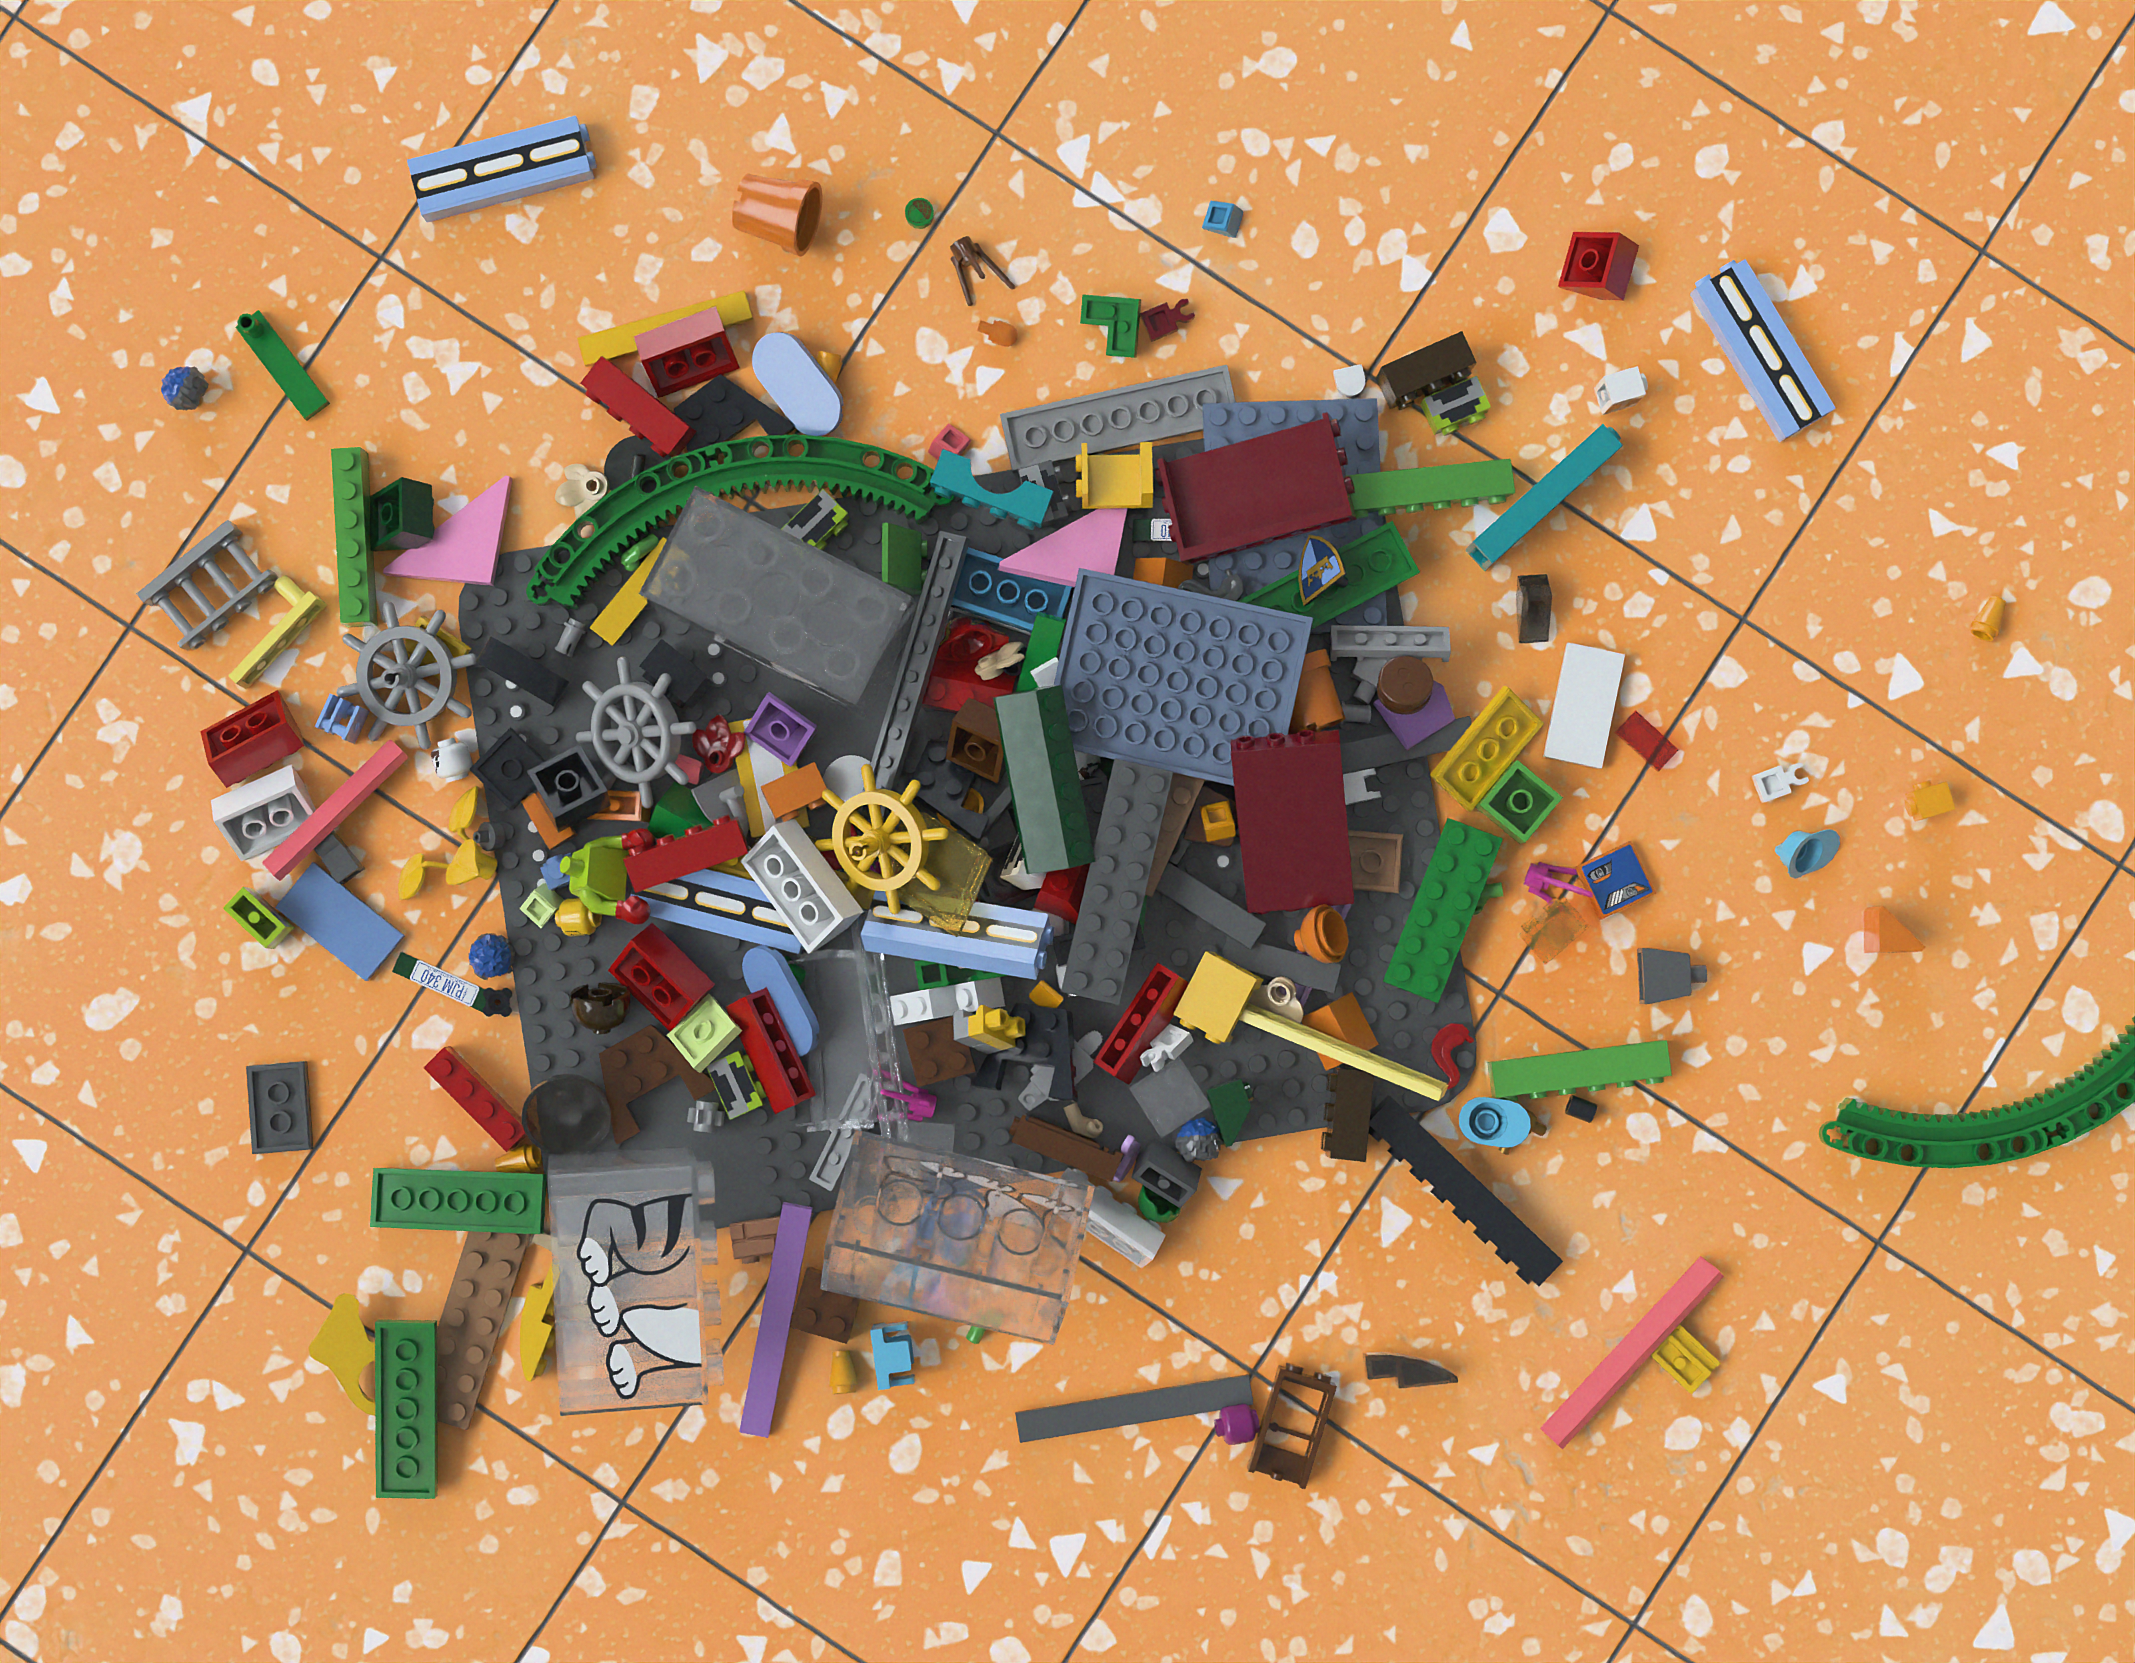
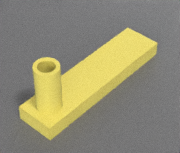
(305, 610)

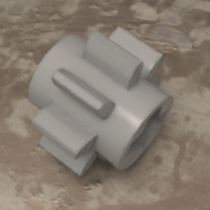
(706, 1116)

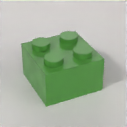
(1519, 802)

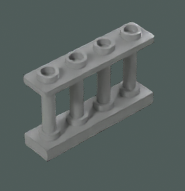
(180, 575)

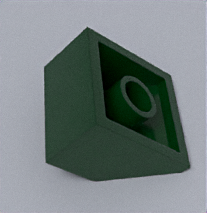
(401, 516)
(1230, 1107)

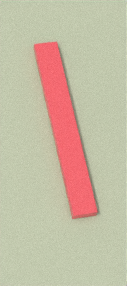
(1631, 1352)

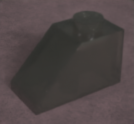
(1533, 608)

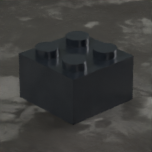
(687, 681)
(569, 788)

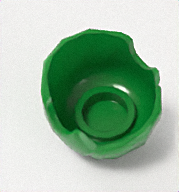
(1156, 1207)

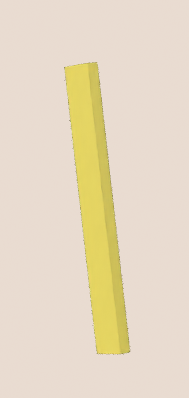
(1344, 1052)

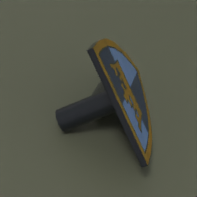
(1320, 568)

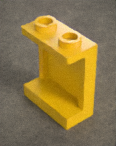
(1216, 997)

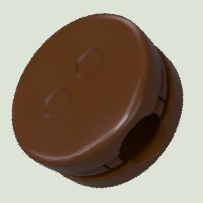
(1405, 685)

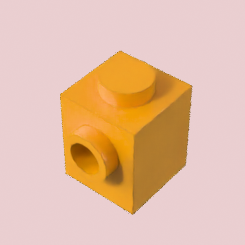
(1928, 800)

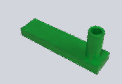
(281, 364)
(1041, 647)

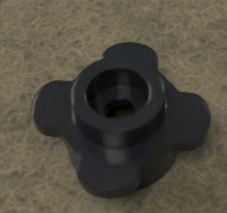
(491, 1008)

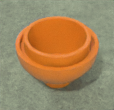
(1323, 935)

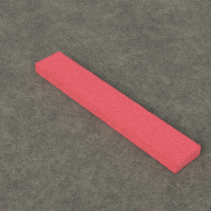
(335, 810)

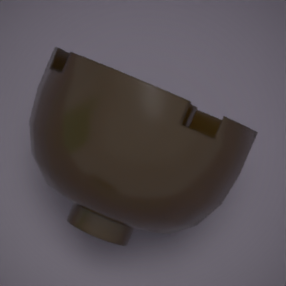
(600, 1007)

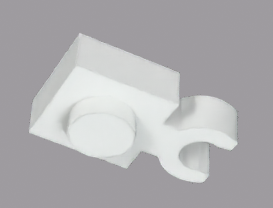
(1775, 783)
(1167, 1044)

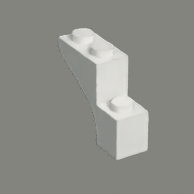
(946, 1000)

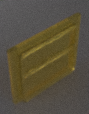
(960, 870)

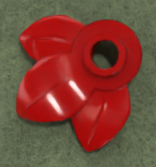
(720, 741)

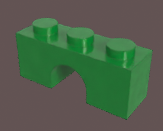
(937, 975)

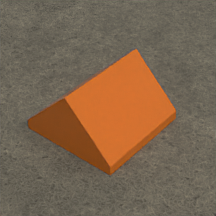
(1162, 571)
(1886, 934)
(1343, 1021)

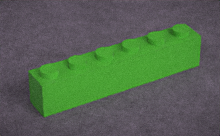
(1433, 487)
(352, 532)
(1579, 1069)

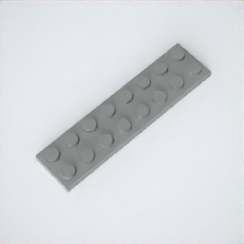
(1114, 417)

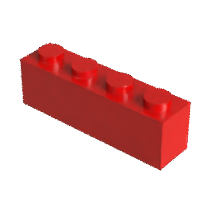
(638, 407)
(686, 853)
(1141, 1023)
(771, 1050)
(477, 1097)

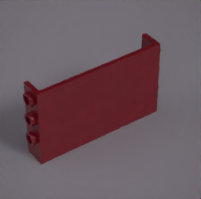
(1257, 491)
(1292, 820)

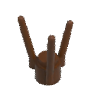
(967, 253)

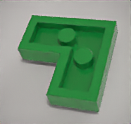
(1120, 316)

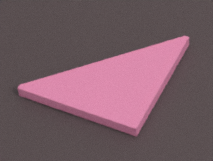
(1084, 544)
(464, 545)

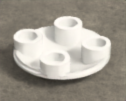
(845, 776)

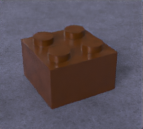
(977, 741)
(936, 1053)
(823, 1311)

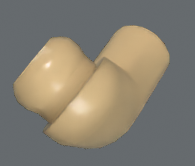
(1082, 1125)

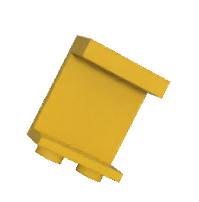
(1115, 479)

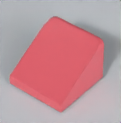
(950, 440)
(691, 767)

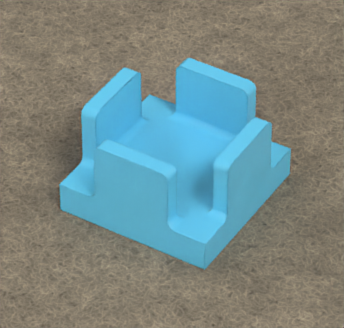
(892, 1355)

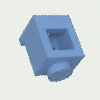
(551, 871)

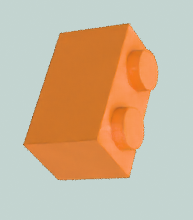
(795, 792)

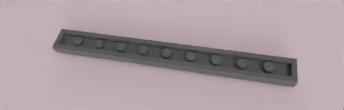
(917, 663)

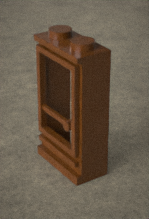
(1065, 1146)
(1283, 1463)

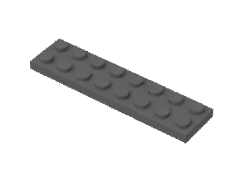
(1117, 881)

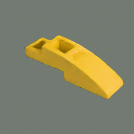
(536, 1330)

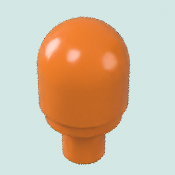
(999, 332)

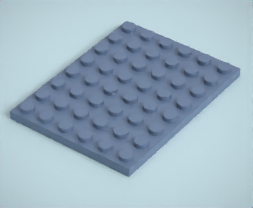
(1267, 563)
(1175, 673)

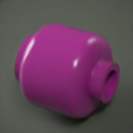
(1237, 1424)

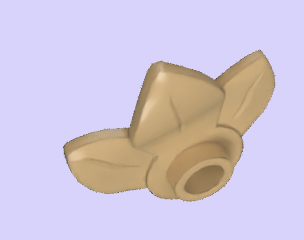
(577, 488)
(993, 663)
(1270, 999)

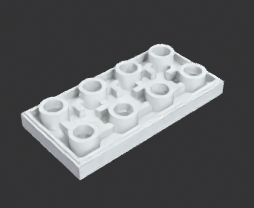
(1584, 705)

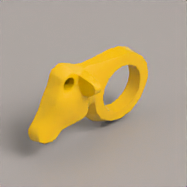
(345, 1349)

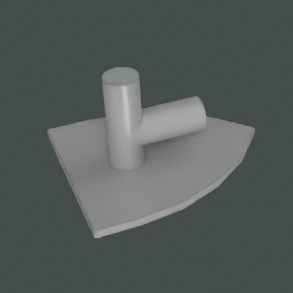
(723, 797)

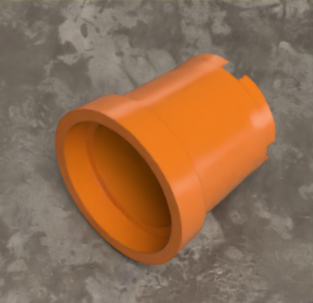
(779, 211)
(1316, 698)

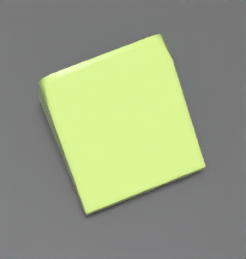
(541, 905)

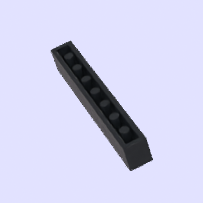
(1464, 1191)

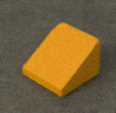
(1217, 821)
(1045, 995)

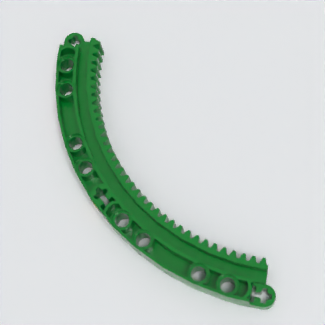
(630, 511)
(1955, 1138)

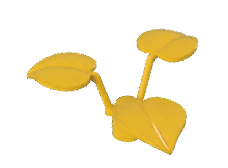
(467, 863)

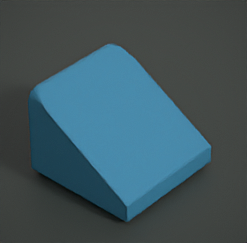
(1223, 218)

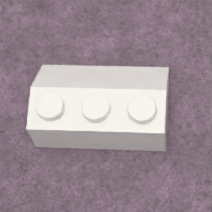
(262, 812)

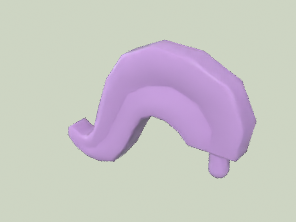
(1130, 1149)

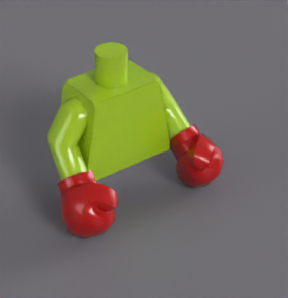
(601, 876)

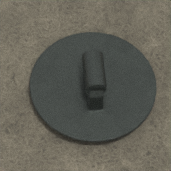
(629, 459)

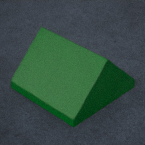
(676, 812)

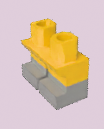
(988, 1029)

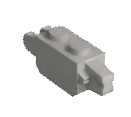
(1039, 1087)

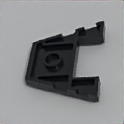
(723, 411)
(946, 790)
(994, 888)
(1046, 1043)

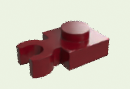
(1162, 320)

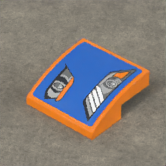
(1615, 880)

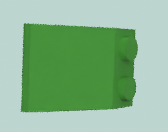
(903, 558)

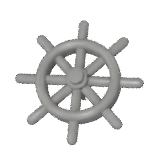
(406, 675)
(636, 732)

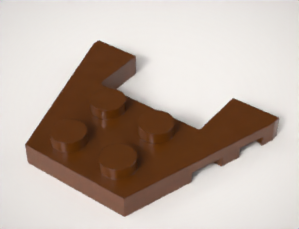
(640, 1066)

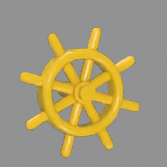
(881, 839)

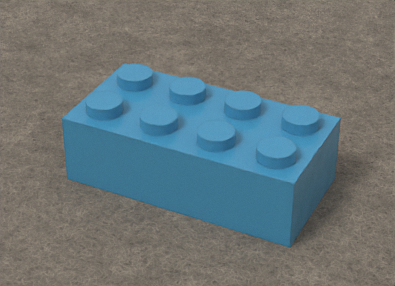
(1005, 595)

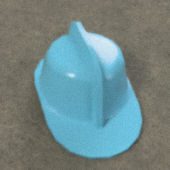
(1807, 851)
(1494, 1122)

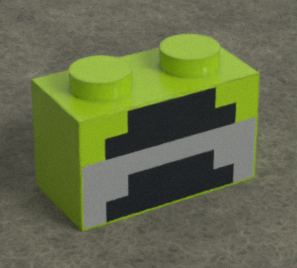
(1455, 406)
(818, 521)
(258, 917)
(736, 1084)

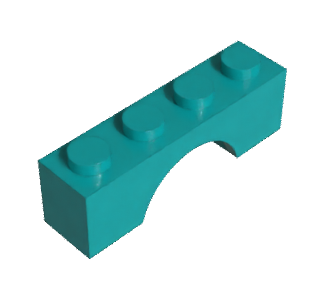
(1026, 504)

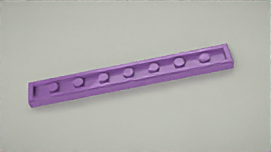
(776, 1319)

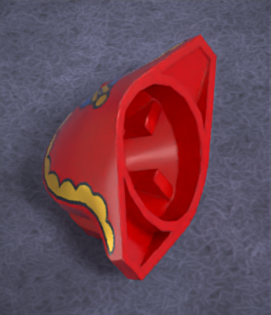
(969, 640)

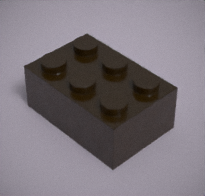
(1426, 371)
(1347, 1114)

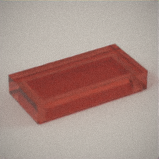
(1646, 741)

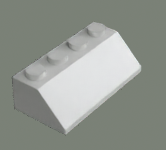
(801, 885)
(1118, 1224)

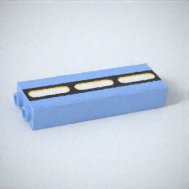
(502, 168)
(1761, 349)
(721, 906)
(991, 941)

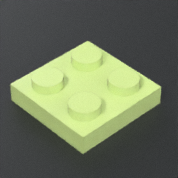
(704, 1033)

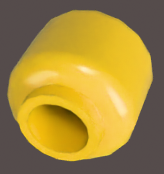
(576, 918)

